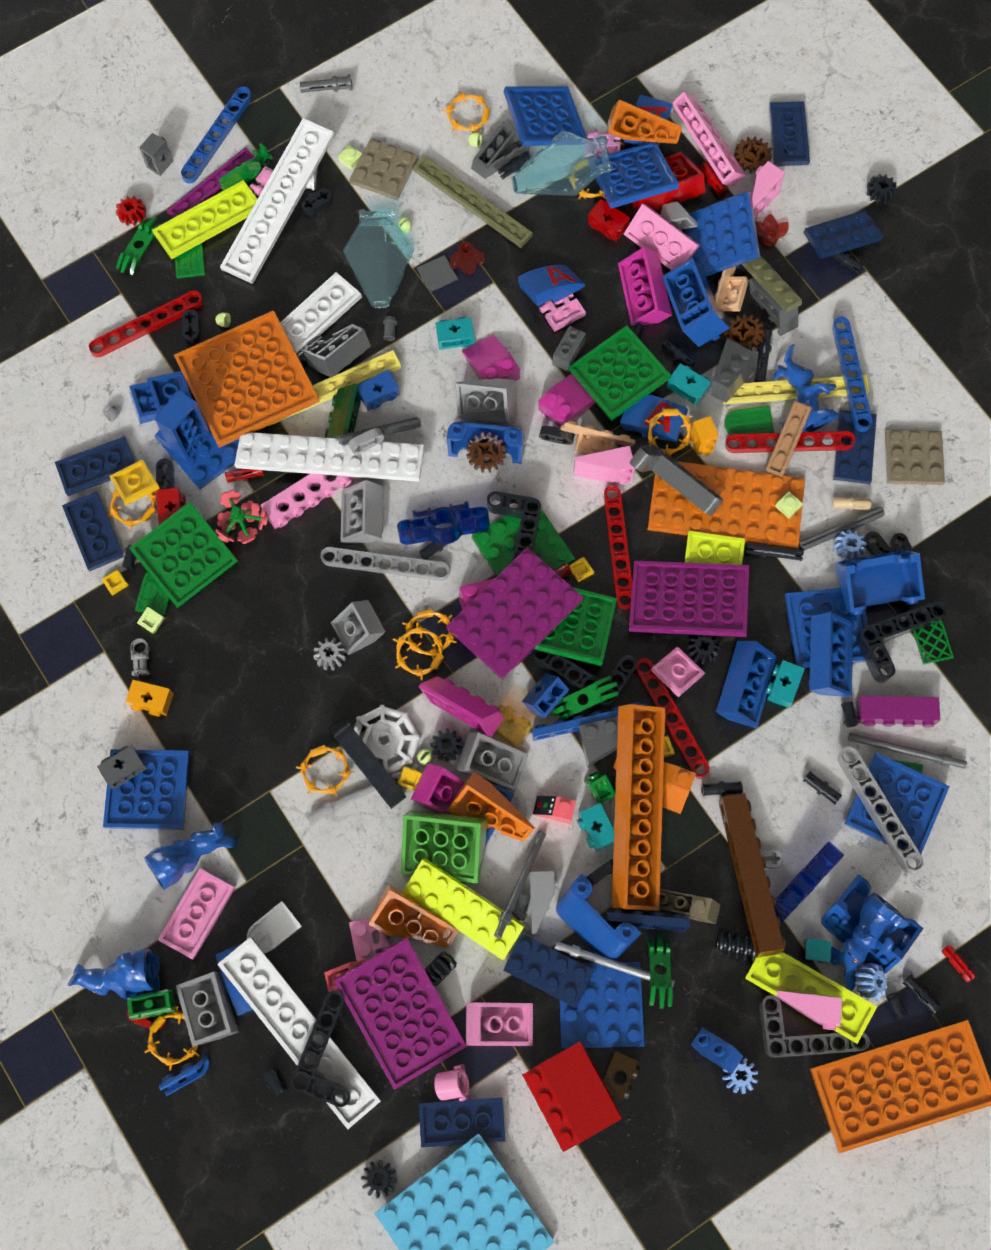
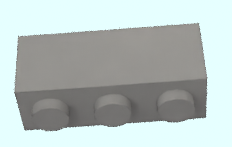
(362, 513)
(207, 1008)

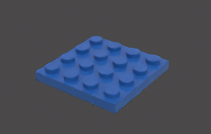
(542, 113)
(636, 175)
(725, 234)
(208, 461)
(803, 605)
(911, 795)
(154, 796)
(608, 1012)

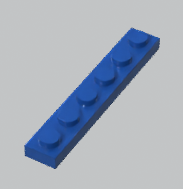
(561, 727)

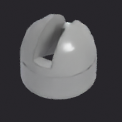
(111, 413)

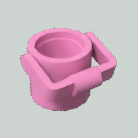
(452, 1084)

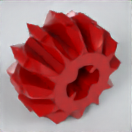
(131, 210)

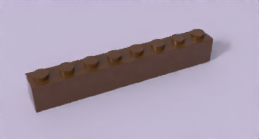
(751, 876)

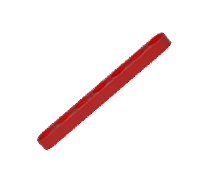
(140, 331)
(817, 437)
(618, 538)
(680, 724)

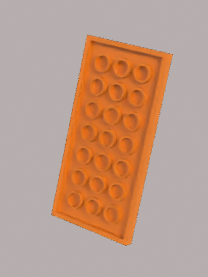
(746, 507)
(903, 1086)

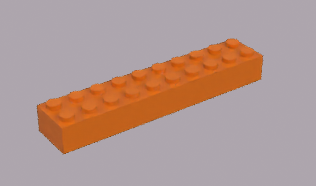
(638, 808)

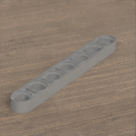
(392, 569)

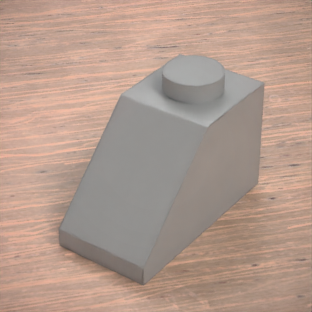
(678, 216)

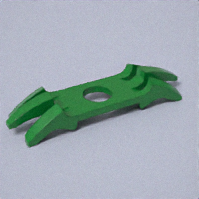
(134, 254)
(594, 697)
(660, 981)

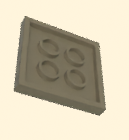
(383, 169)
(914, 457)

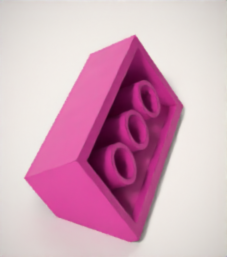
(644, 288)
(462, 705)

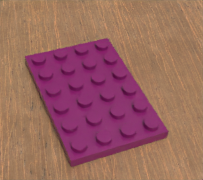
(689, 598)
(514, 613)
(400, 1013)

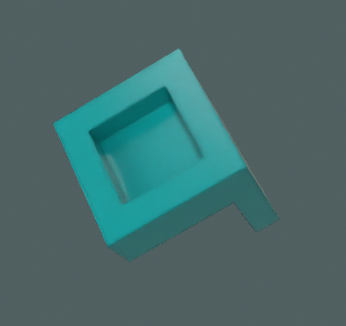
(817, 950)

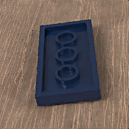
(789, 133)
(843, 234)
(857, 463)
(94, 465)
(93, 531)
(655, 921)
(549, 970)
(460, 1121)

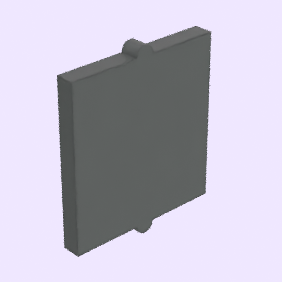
(437, 273)

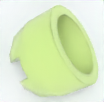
(475, 139)
(406, 224)
(223, 319)
(427, 760)

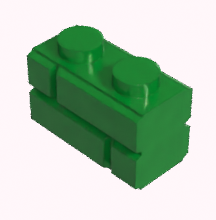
(151, 1004)

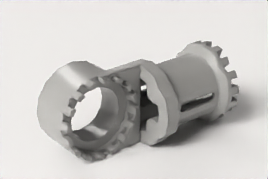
(139, 659)

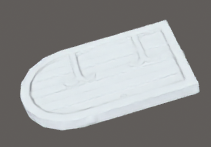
(273, 928)

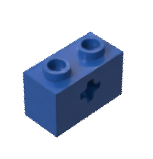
(384, 384)
(545, 695)
(717, 1050)

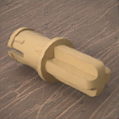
(851, 503)

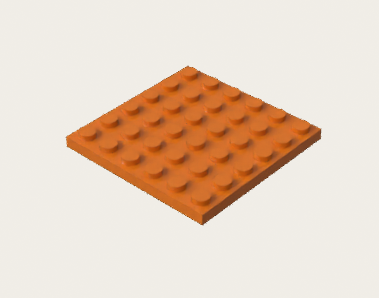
(246, 378)

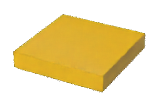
(134, 482)

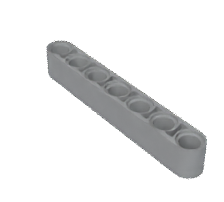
(880, 819)

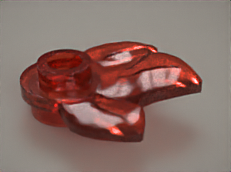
(771, 229)
(468, 260)

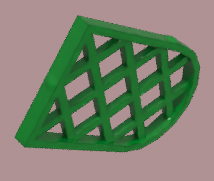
(920, 648)

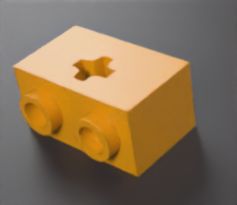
(704, 436)
(141, 691)

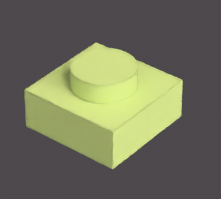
(350, 156)
(789, 505)
(151, 620)

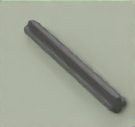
(387, 429)
(834, 531)

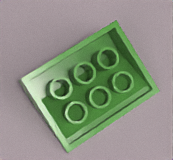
(446, 841)

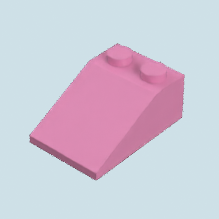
(766, 187)
(606, 466)
(820, 1009)
(499, 1024)

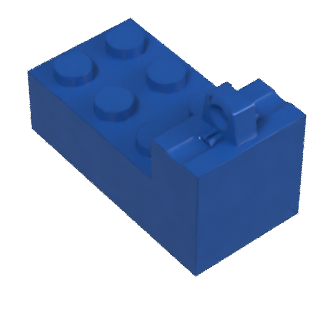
(694, 303)
(181, 426)

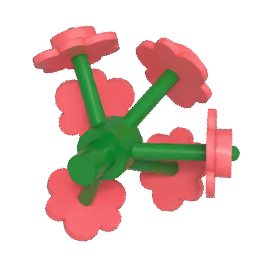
(248, 510)

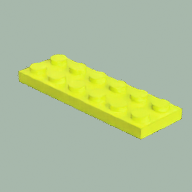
(206, 219)
(461, 908)
(789, 975)

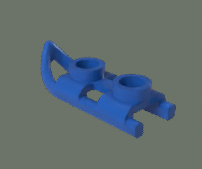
(189, 1071)

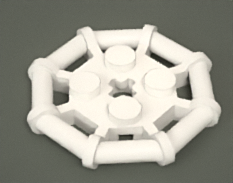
(394, 733)

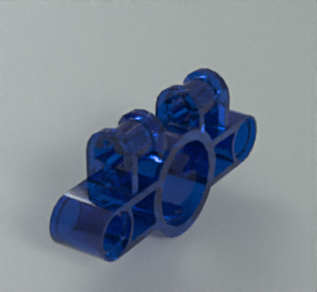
(423, 524)
(807, 880)

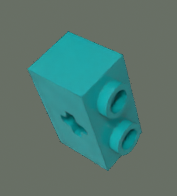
(463, 337)
(689, 384)
(784, 694)
(597, 816)

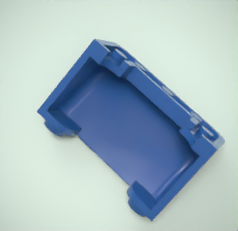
(462, 431)
(880, 580)
(845, 916)
(590, 925)

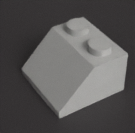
(357, 626)

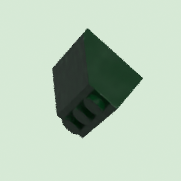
(345, 411)

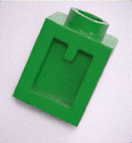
(599, 787)

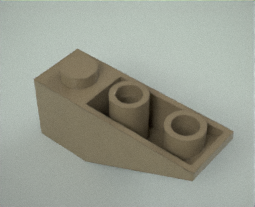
(691, 906)

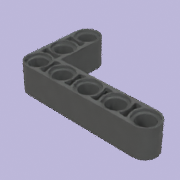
(654, 459)
(805, 1041)

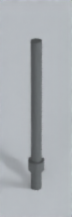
(945, 759)
(506, 916)

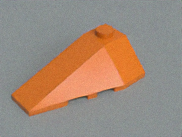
(639, 125)
(676, 786)
(482, 800)
(405, 918)

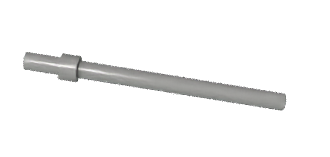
(328, 808)
(576, 952)

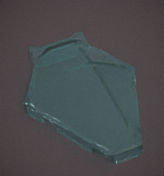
(563, 166)
(378, 255)

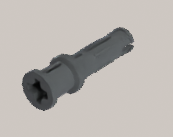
(334, 84)

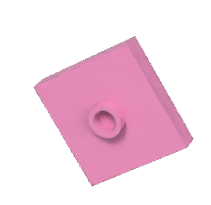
(677, 671)

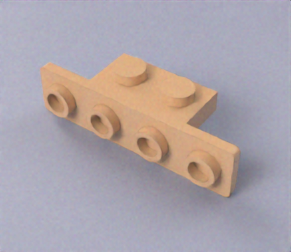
(730, 291)
(595, 441)

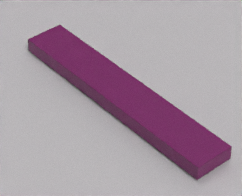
(210, 186)

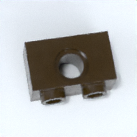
(620, 1063)

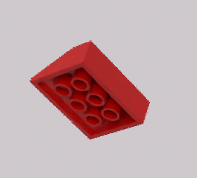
(689, 179)
(572, 1096)

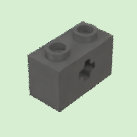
(156, 154)
(569, 348)
(131, 764)

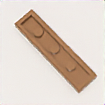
(788, 439)

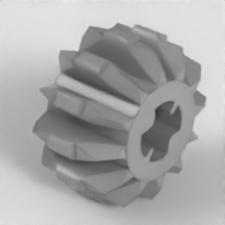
(325, 648)

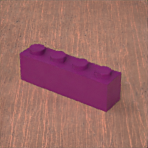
(898, 710)

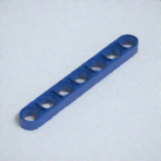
(217, 126)
(852, 381)

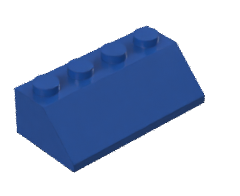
(831, 655)
(747, 683)

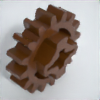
(752, 154)
(751, 336)
(492, 457)

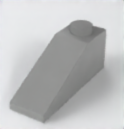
(541, 894)

